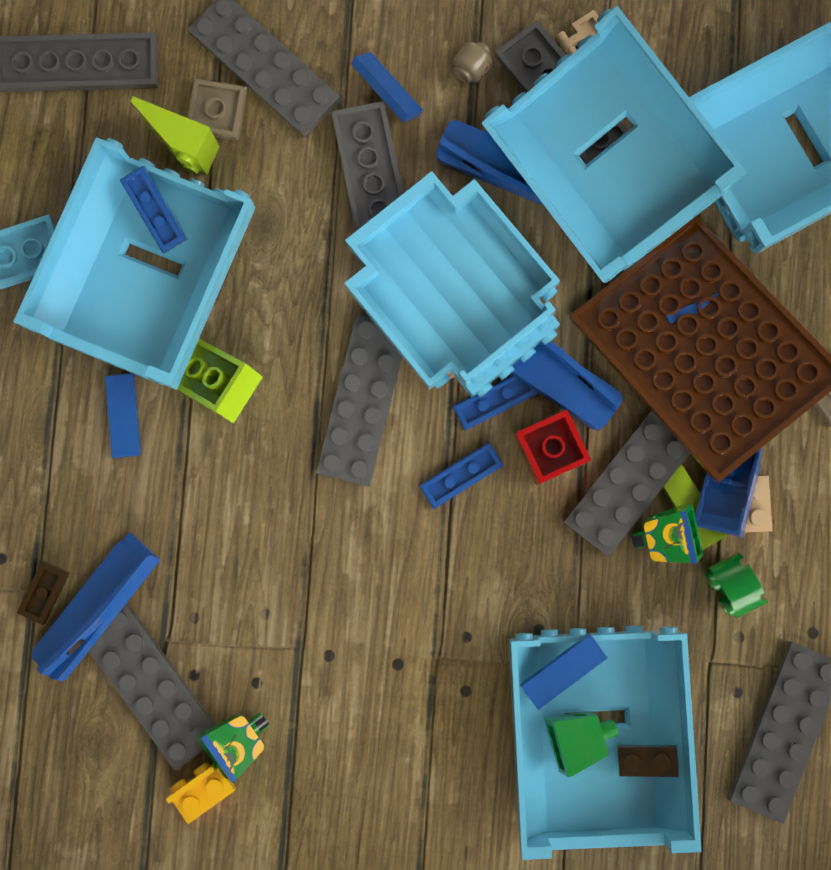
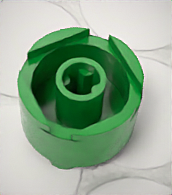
(737, 586)

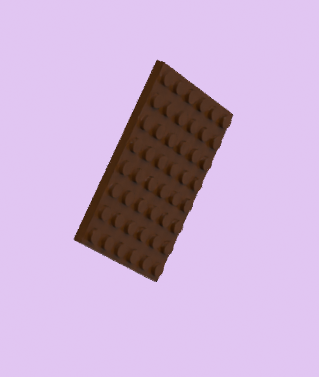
(714, 376)

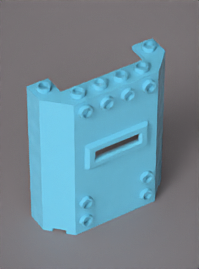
(749, 115)
(642, 182)
(120, 306)
(597, 807)

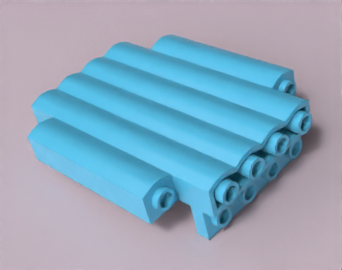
(453, 285)

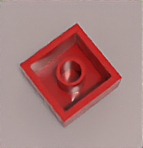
(551, 447)

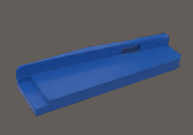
(480, 149)
(556, 378)
(727, 504)
(94, 607)

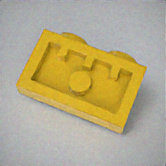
(200, 792)

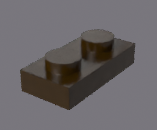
(43, 593)
(648, 760)

